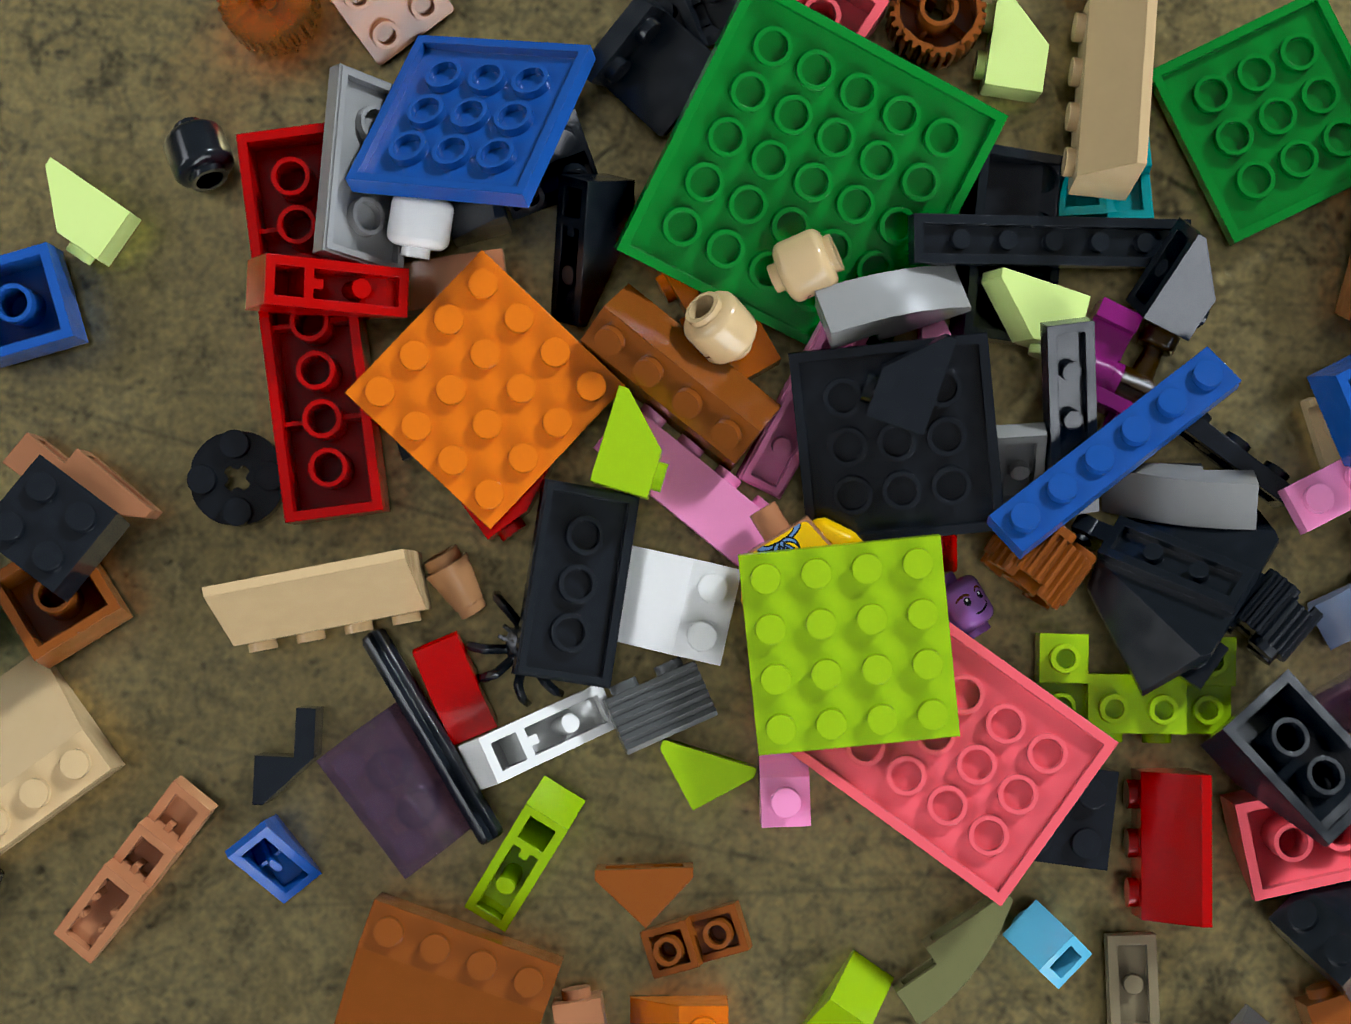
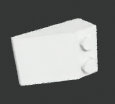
(678, 605)

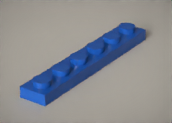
(1113, 452)

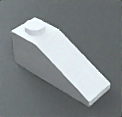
(536, 737)

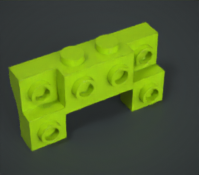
(1115, 701)

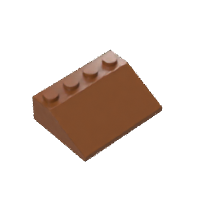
(442, 971)

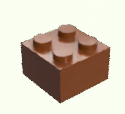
(51, 625)

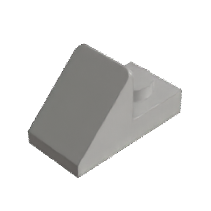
(1020, 455)

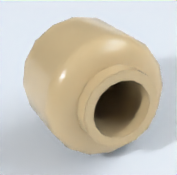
(805, 264)
(720, 327)

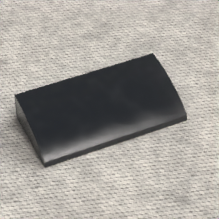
(1008, 184)

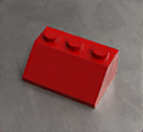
(1169, 846)

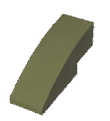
(955, 955)

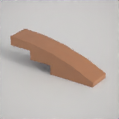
(135, 869)

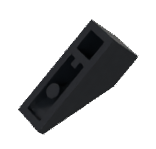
(588, 225)

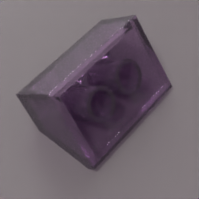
(395, 790)

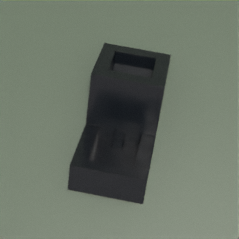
(277, 770)

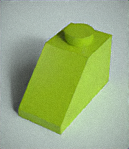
(629, 451)

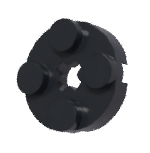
(209, 478)

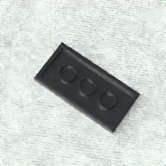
(575, 584)

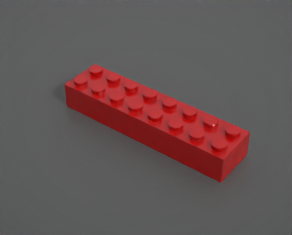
(323, 440)

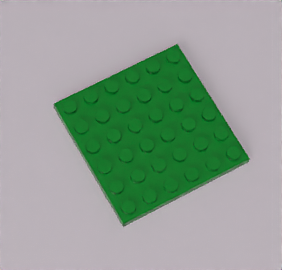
(796, 135)

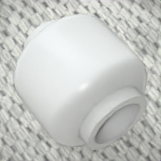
(420, 225)

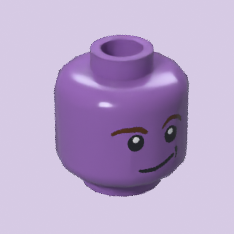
(967, 604)

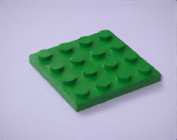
(1264, 115)

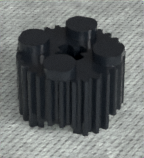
(1274, 618)

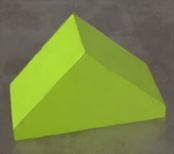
(704, 773)
(853, 993)

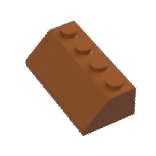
(665, 371)

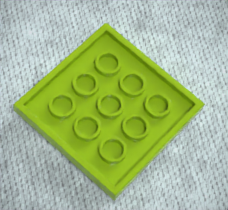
(849, 644)

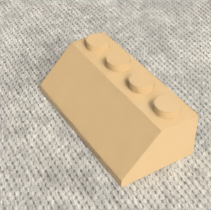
(1111, 97)

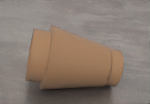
(455, 581)

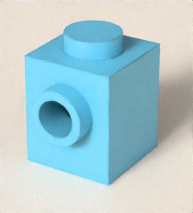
(1047, 943)

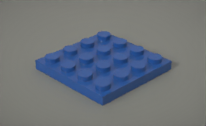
(472, 120)

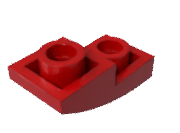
(454, 688)

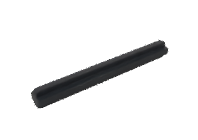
(432, 736)

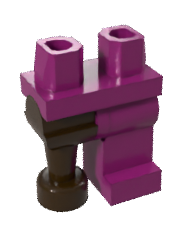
(1116, 383)

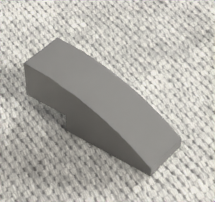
(889, 303)
(1186, 496)

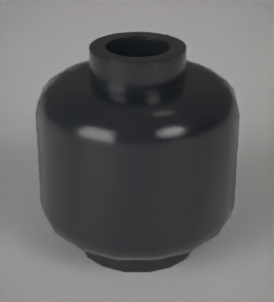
(198, 154)

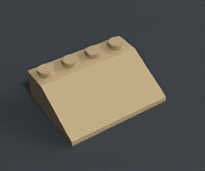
(321, 598)
(47, 750)

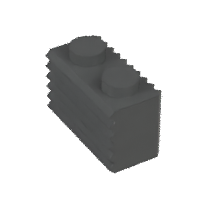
(659, 706)

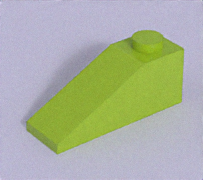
(524, 853)

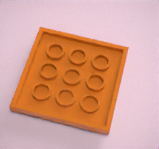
(485, 389)

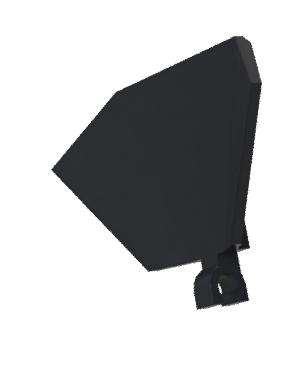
(1170, 588)

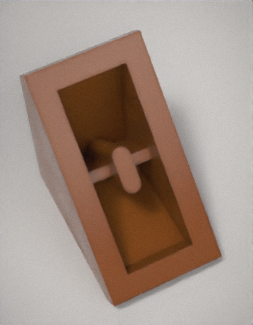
(644, 887)

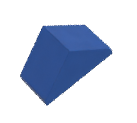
(274, 859)

